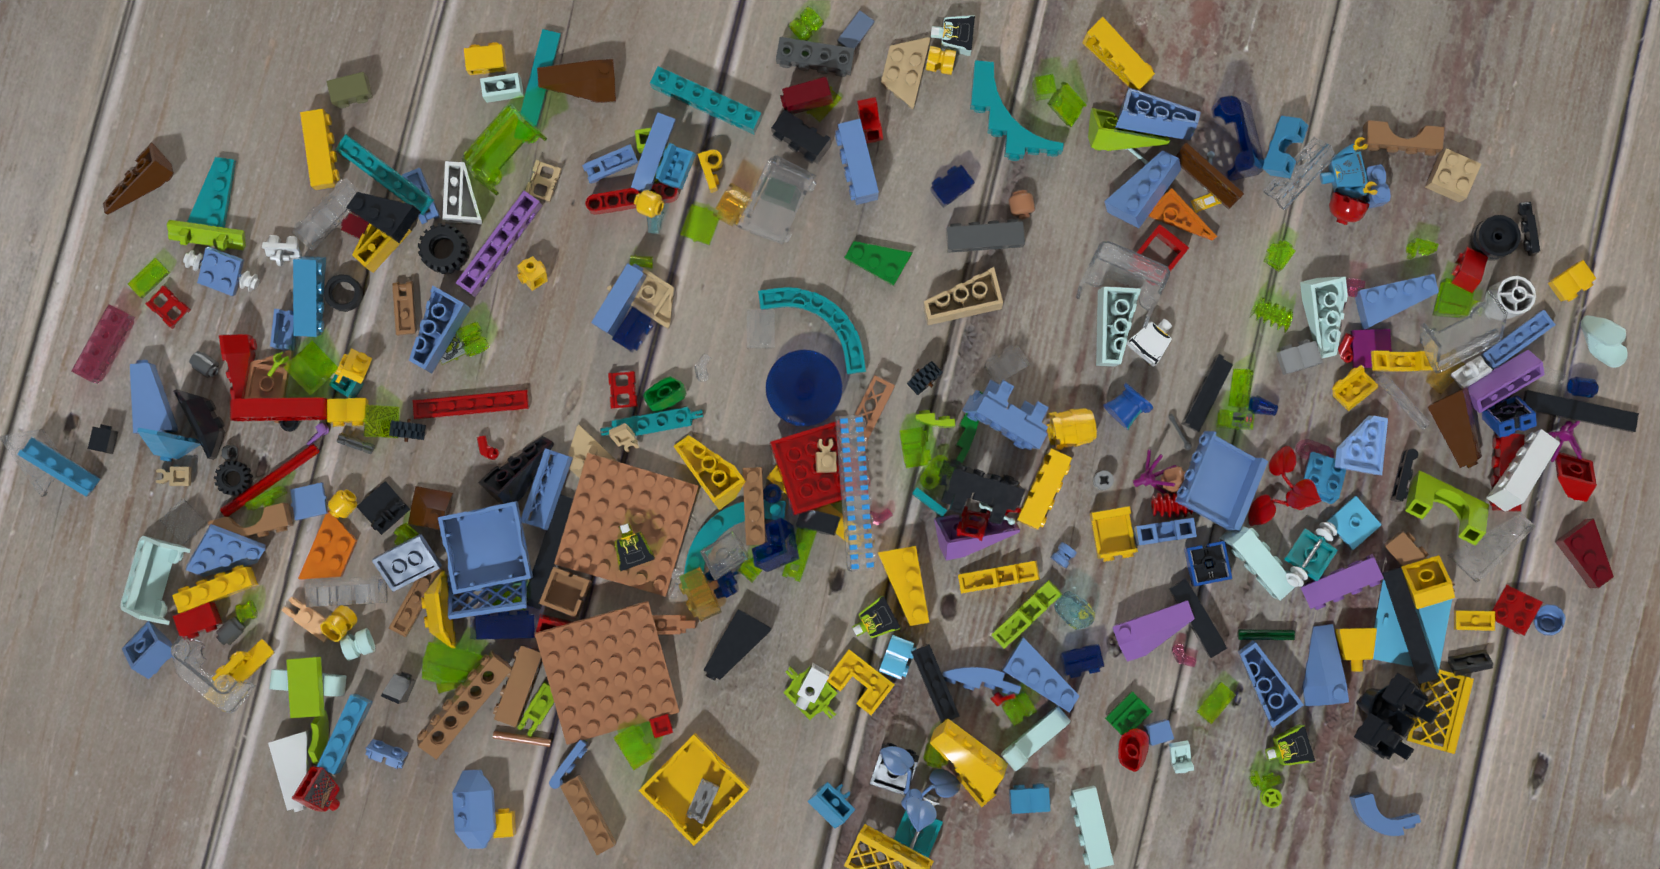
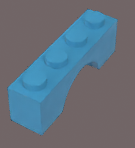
(344, 731)

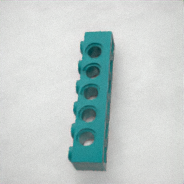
(706, 100)

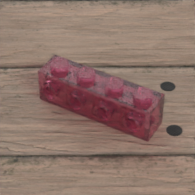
(103, 344)

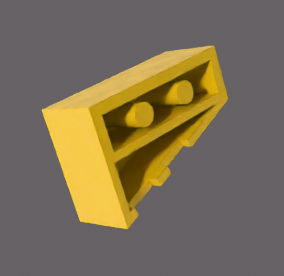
(375, 248)

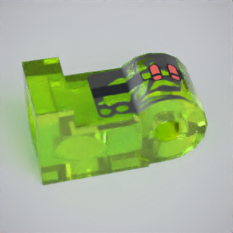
(1235, 420)

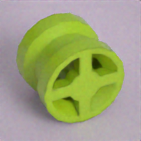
(1274, 799)

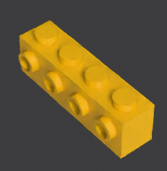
(319, 149)
(216, 589)

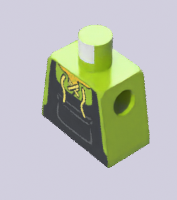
(876, 619)
(1291, 747)

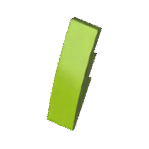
(1026, 614)

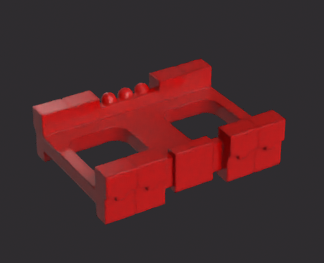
(172, 301)
(616, 390)
(966, 522)

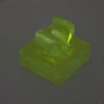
(404, 533)
(749, 570)

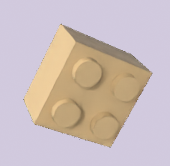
(1453, 175)

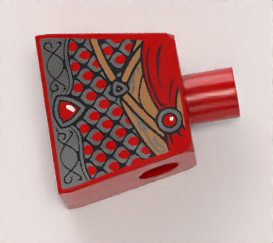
(317, 791)

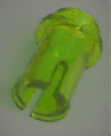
(642, 261)

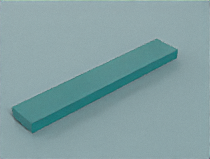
(544, 57)
(384, 174)

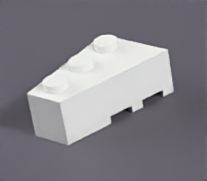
(459, 199)

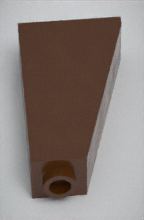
(1457, 424)

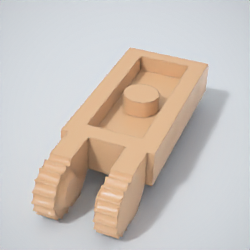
(307, 618)

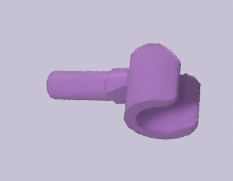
(322, 429)

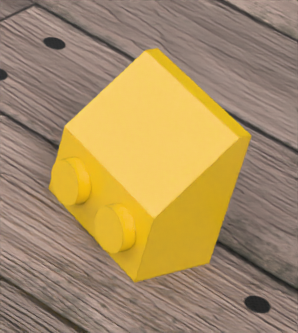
(1428, 582)

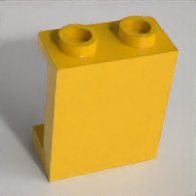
(1113, 533)

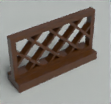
(1208, 176)

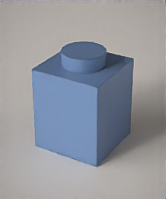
(1159, 732)

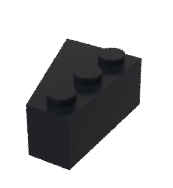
(800, 137)
(386, 215)

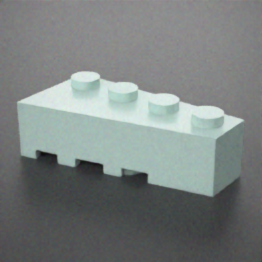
(1114, 320)

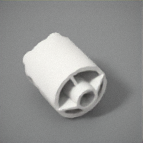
(1514, 294)

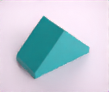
(346, 386)

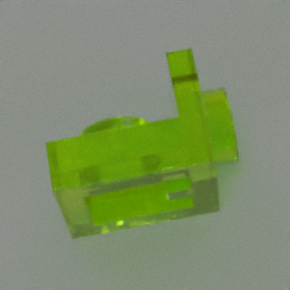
(1423, 246)
(1268, 780)

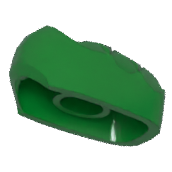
(664, 394)

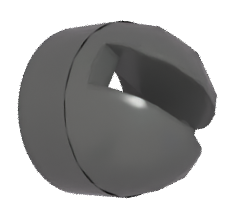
(234, 452)

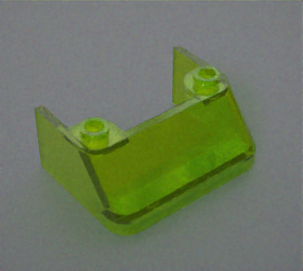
(498, 145)

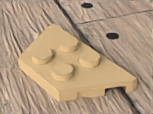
(905, 68)
(654, 299)
(581, 445)

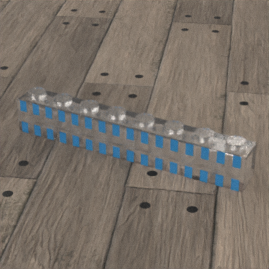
(854, 492)

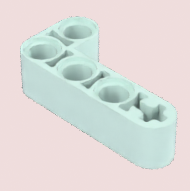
(332, 683)
(1034, 738)

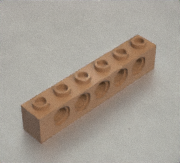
(436, 745)

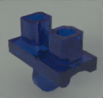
(725, 582)

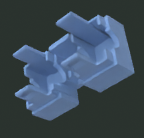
(1019, 425)

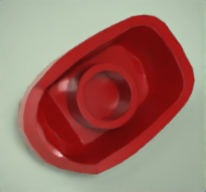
(1133, 749)

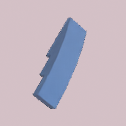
(653, 152)

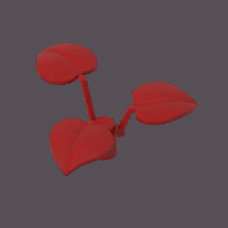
(1301, 496)

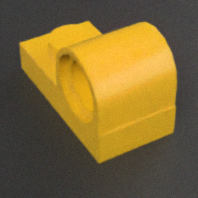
(708, 168)

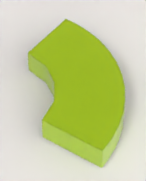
(320, 737)

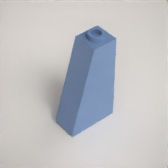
(619, 299)
(149, 399)

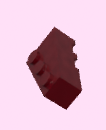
(1586, 553)

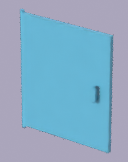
(1389, 638)

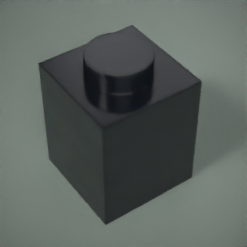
(103, 439)

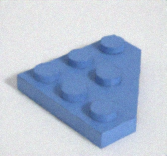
(222, 551)

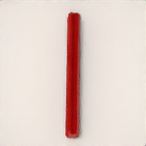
(269, 480)

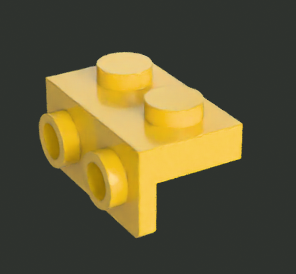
(353, 366)
(1353, 388)

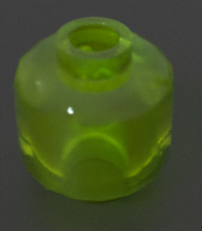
(933, 757)

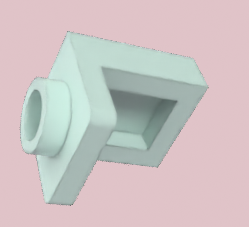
(1181, 757)

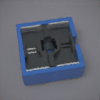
(1509, 416)
(1208, 563)

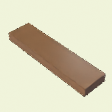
(412, 605)

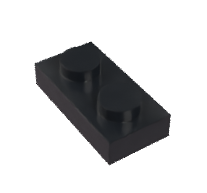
(1470, 662)

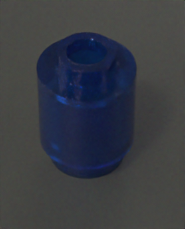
(1582, 387)

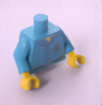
(1348, 172)

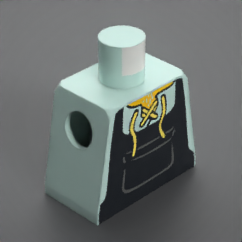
(956, 34)

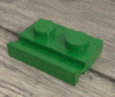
(1128, 714)

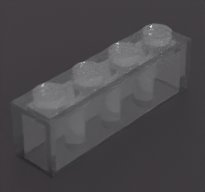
(327, 215)

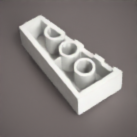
(1524, 471)

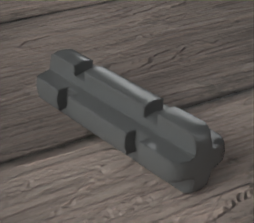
(355, 443)

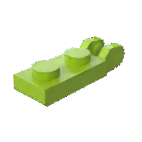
(538, 708)

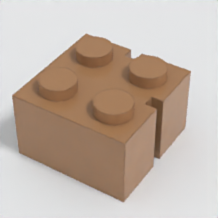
(565, 592)

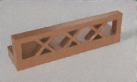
(879, 405)

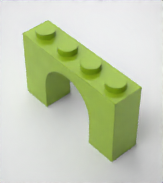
(1469, 510)

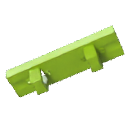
(206, 235)

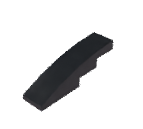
(1202, 624)

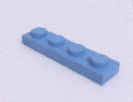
(1518, 339)

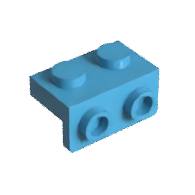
(675, 166)

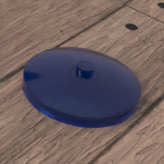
(804, 388)

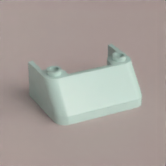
(149, 578)

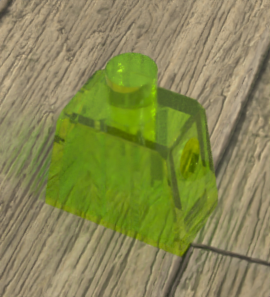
(1453, 301)

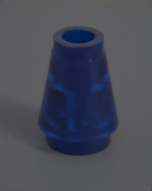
(1261, 406)

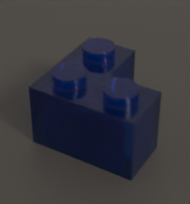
(780, 546)

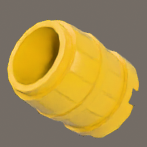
(1071, 428)

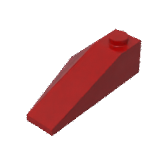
(239, 353)

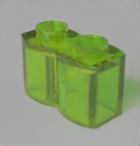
(914, 447)

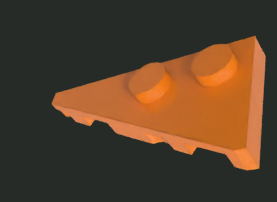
(1175, 212)

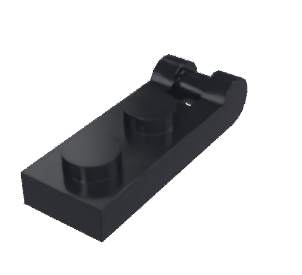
(1404, 474)

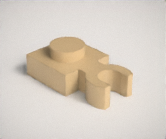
(624, 436)
(825, 459)
(177, 476)

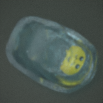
(1075, 610)

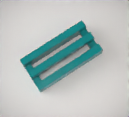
(924, 498)

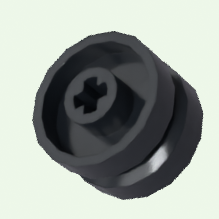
(1495, 237)

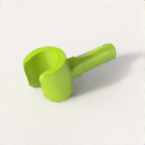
(277, 361)

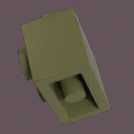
(349, 90)

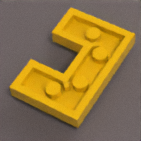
(876, 683)

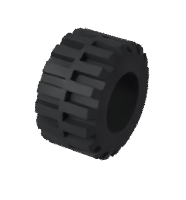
(429, 242)

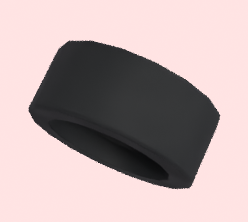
(328, 290)

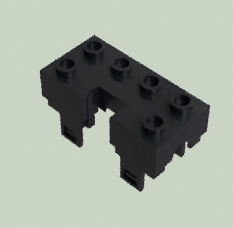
(996, 491)
(1402, 703)

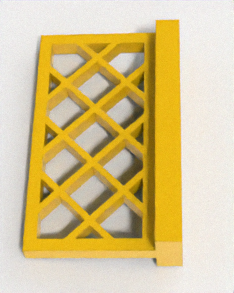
(1455, 718)
(891, 848)

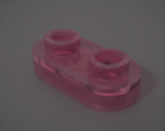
(1313, 447)

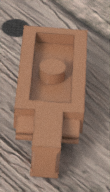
(672, 624)

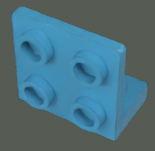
(1325, 476)

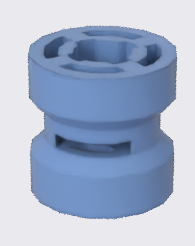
(1063, 555)

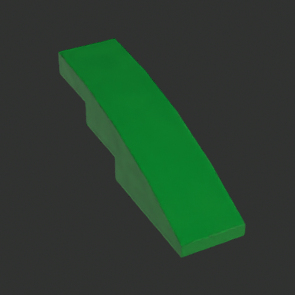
(967, 437)

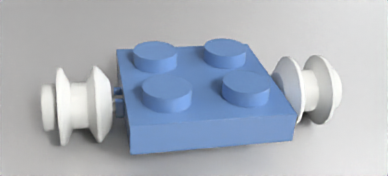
(220, 271)

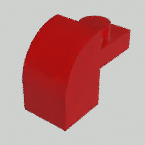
(870, 119)

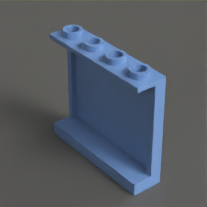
(1221, 482)

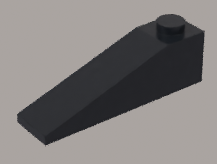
(514, 478)

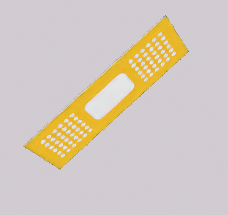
(1204, 202)

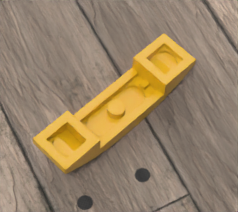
(1400, 361)

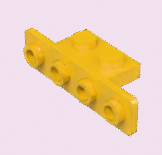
(245, 664)

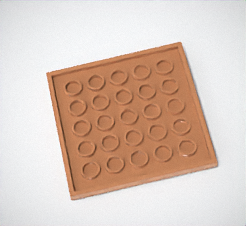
(618, 495)
(607, 672)

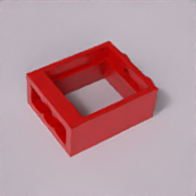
(1170, 240)

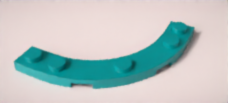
(828, 312)
(720, 524)

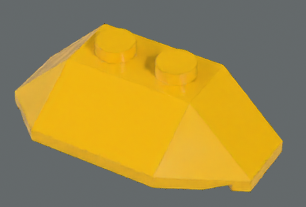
(436, 606)

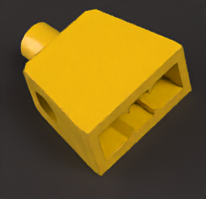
(1356, 645)

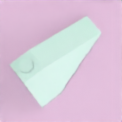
(1324, 307)

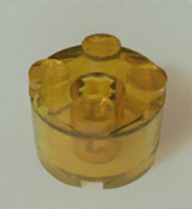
(732, 205)

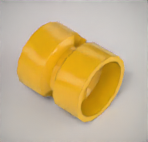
(940, 60)
(338, 623)

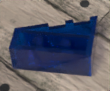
(502, 626)

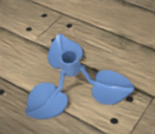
(920, 812)

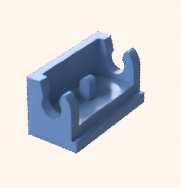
(282, 330)

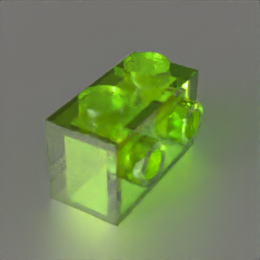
(634, 746)

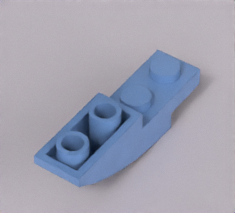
(973, 676)

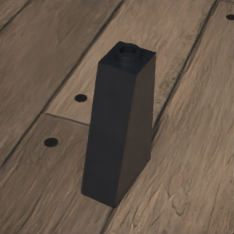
(738, 640)

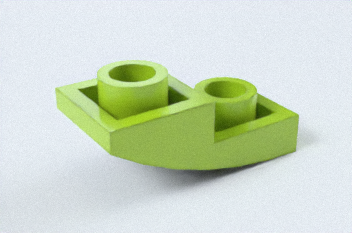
(928, 418)

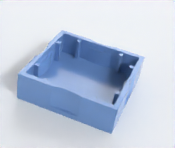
(485, 547)

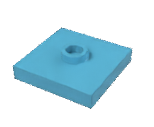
(1354, 522)

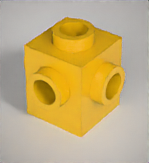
(532, 273)

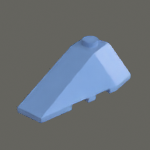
(1324, 670)

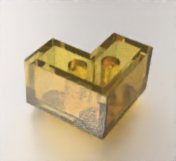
(700, 596)

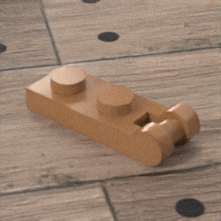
(404, 309)

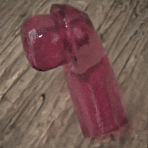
(879, 518)
(1181, 657)

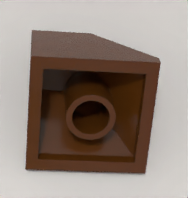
(428, 506)

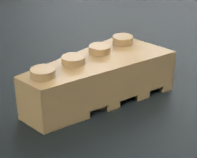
(966, 299)

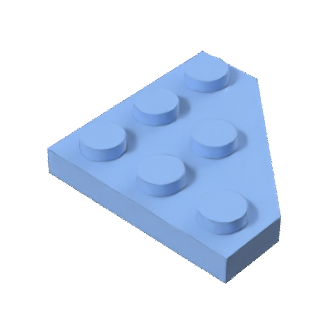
(1364, 447)

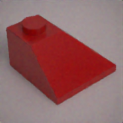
(1575, 476)

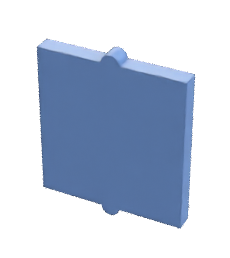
(309, 501)

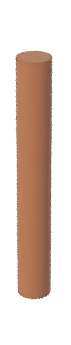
(522, 738)

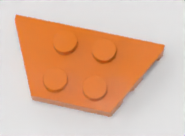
(329, 550)

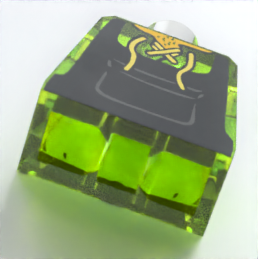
(632, 548)

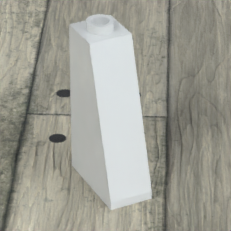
(291, 764)

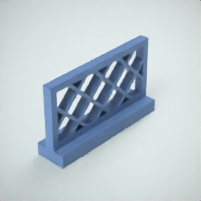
(487, 606)

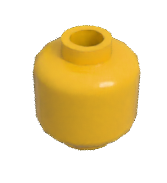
(649, 203)
(342, 503)

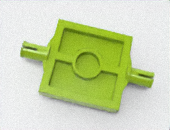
(822, 701)

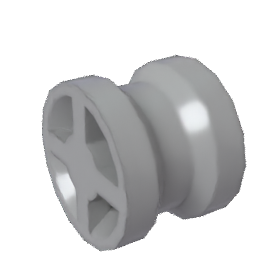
(1100, 482)

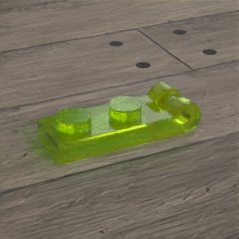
(804, 542)

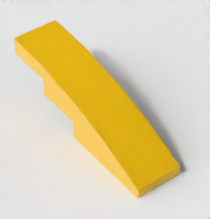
(999, 577)

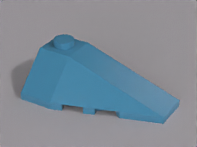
(167, 444)

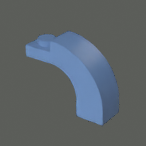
(1368, 813)

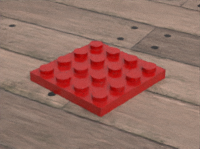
(797, 467)

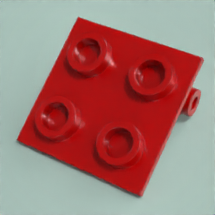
(1516, 610)

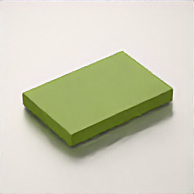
(305, 687)

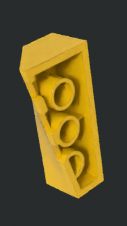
(969, 757)

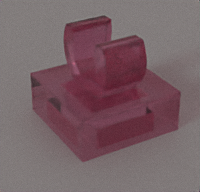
(1353, 285)

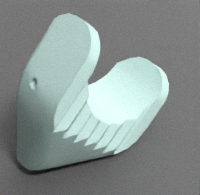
(1605, 340)

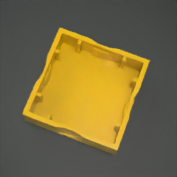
(678, 779)

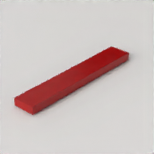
(470, 404)

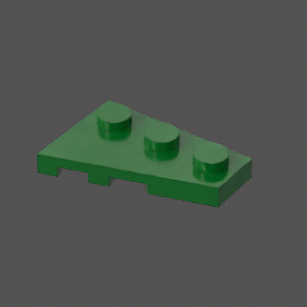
(879, 260)

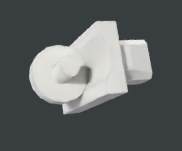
(281, 251)
(1471, 372)

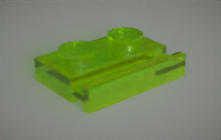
(1066, 104)

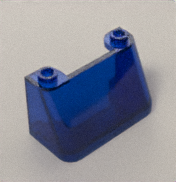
(1250, 159)

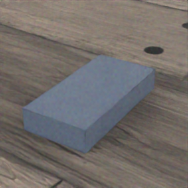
(856, 30)

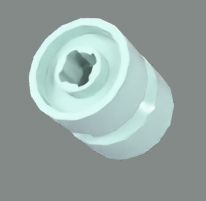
(356, 644)

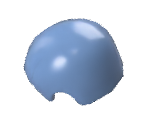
(1549, 620)

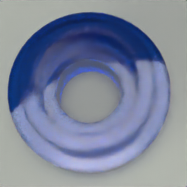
(768, 489)

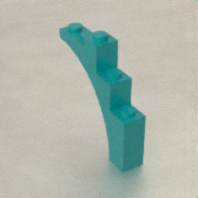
(1000, 122)

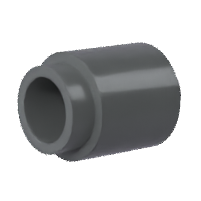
(204, 364)
(230, 631)

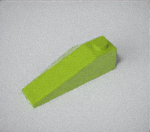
(1105, 136)

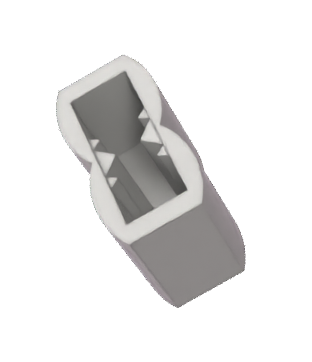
(1299, 357)

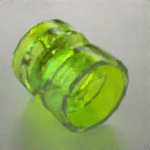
(808, 22)
(472, 339)
(1018, 708)

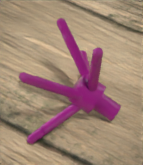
(1566, 434)
(1148, 478)

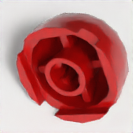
(1347, 208)

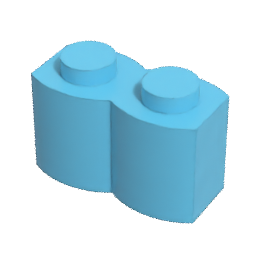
(896, 657)

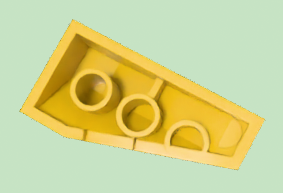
(715, 475)

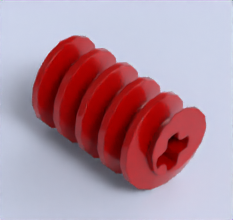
(1168, 505)

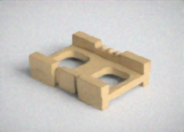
(537, 179)

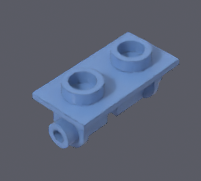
(378, 750)

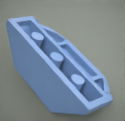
(474, 809)

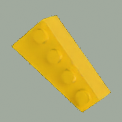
(1118, 55)
(1044, 488)
(905, 577)

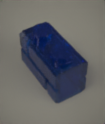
(952, 185)
(633, 330)
(1082, 659)

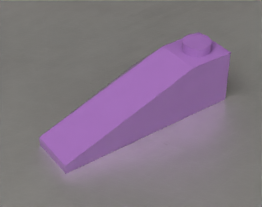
(958, 547)
(1145, 633)

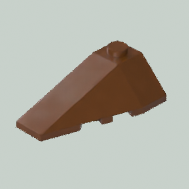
(585, 79)
(149, 174)

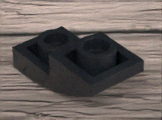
(819, 522)

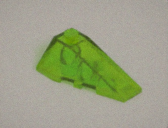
(449, 664)

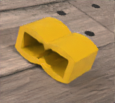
(1572, 281)
(346, 411)

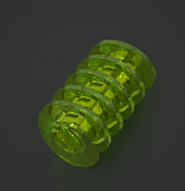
(1272, 313)

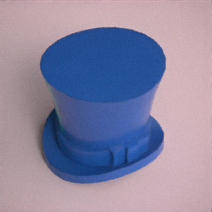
(1128, 406)

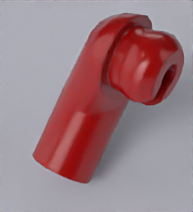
(1345, 349)
(486, 450)

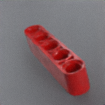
(622, 195)
(278, 409)

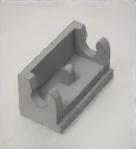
(702, 800)

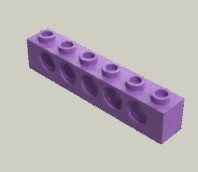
(499, 243)

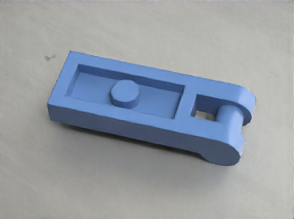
(610, 163)
(417, 178)
(568, 764)

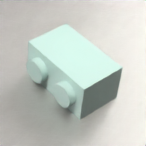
(502, 87)

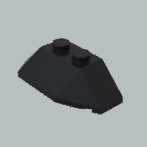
(203, 421)

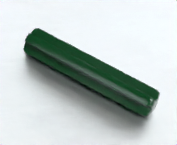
(1253, 634)

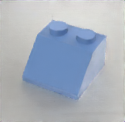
(147, 650)

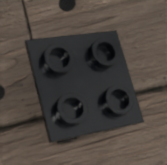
(383, 508)

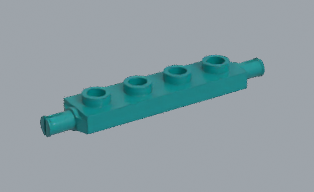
(657, 421)

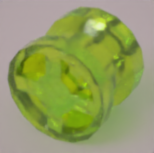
(246, 611)

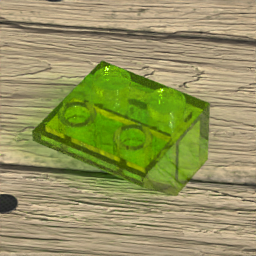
(311, 367)

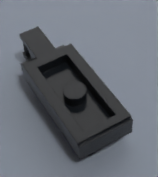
(1529, 227)

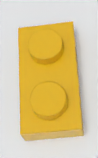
(1474, 620)

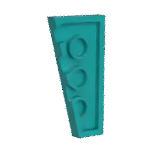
(214, 197)

